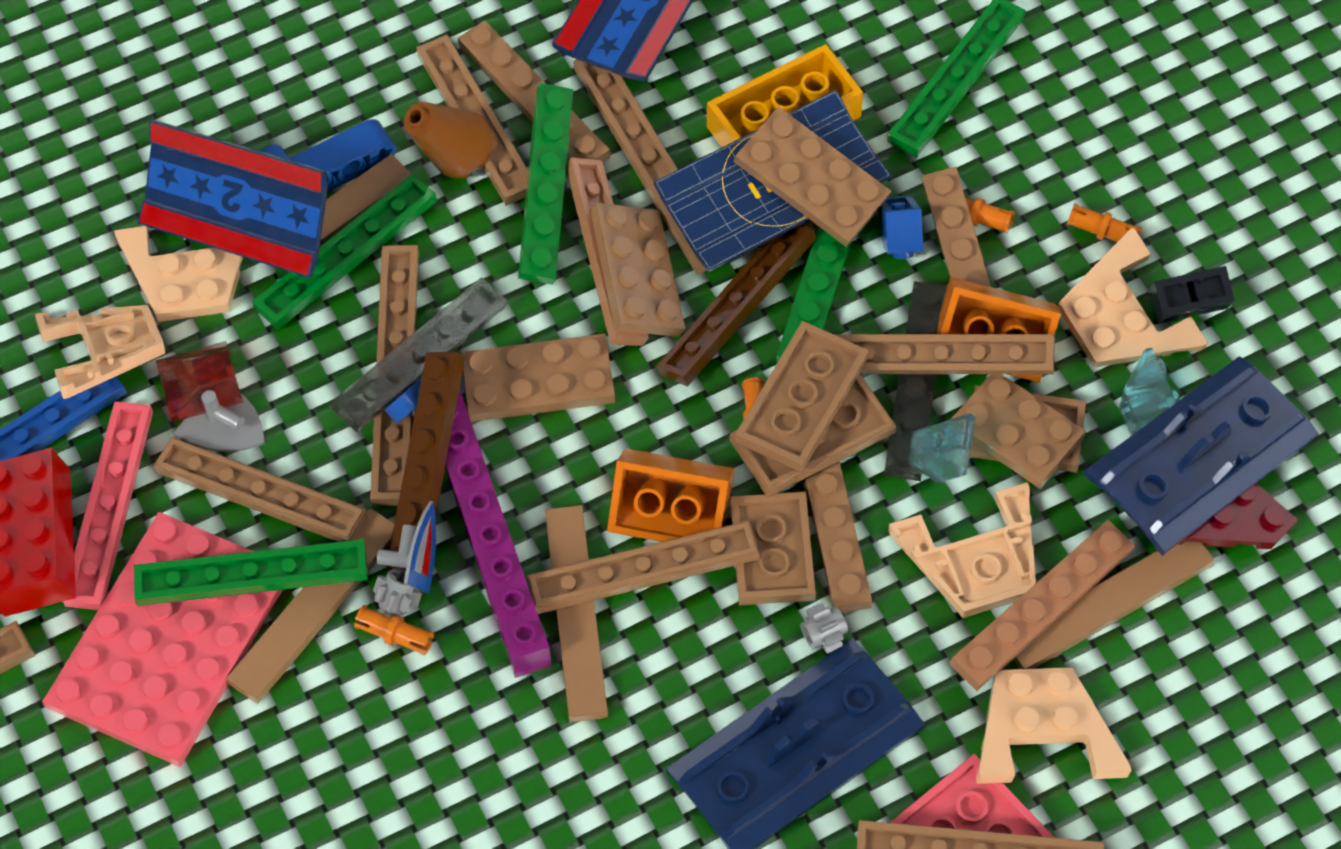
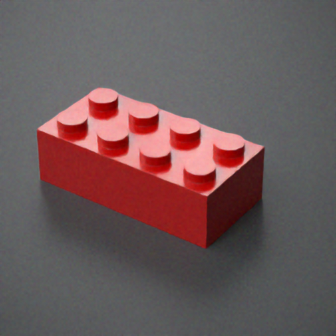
(35, 532)

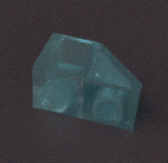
(1146, 392)
(943, 448)

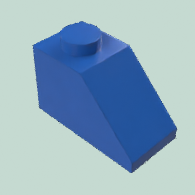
(901, 226)

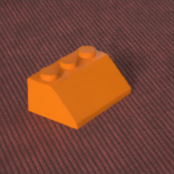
(989, 310)
(667, 496)

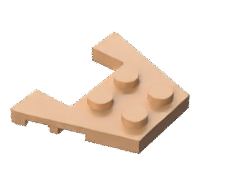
(181, 282)
(1110, 318)
(115, 342)
(980, 569)
(1044, 709)

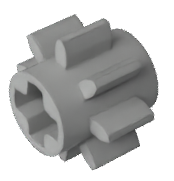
(394, 595)
(824, 627)

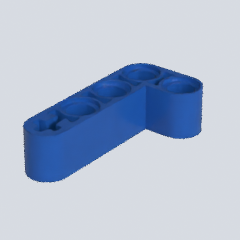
(345, 154)

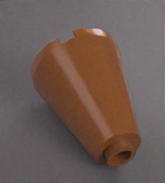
(450, 137)

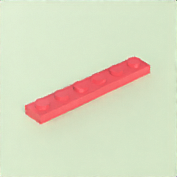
(109, 503)

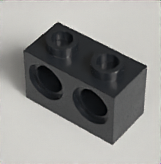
(1191, 295)

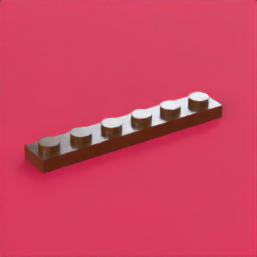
(734, 305)
(428, 440)

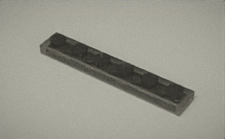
(405, 363)
(914, 391)

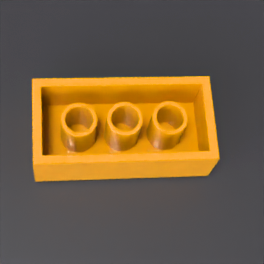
(787, 87)

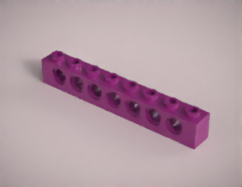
(494, 549)

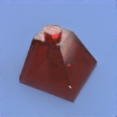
(193, 373)

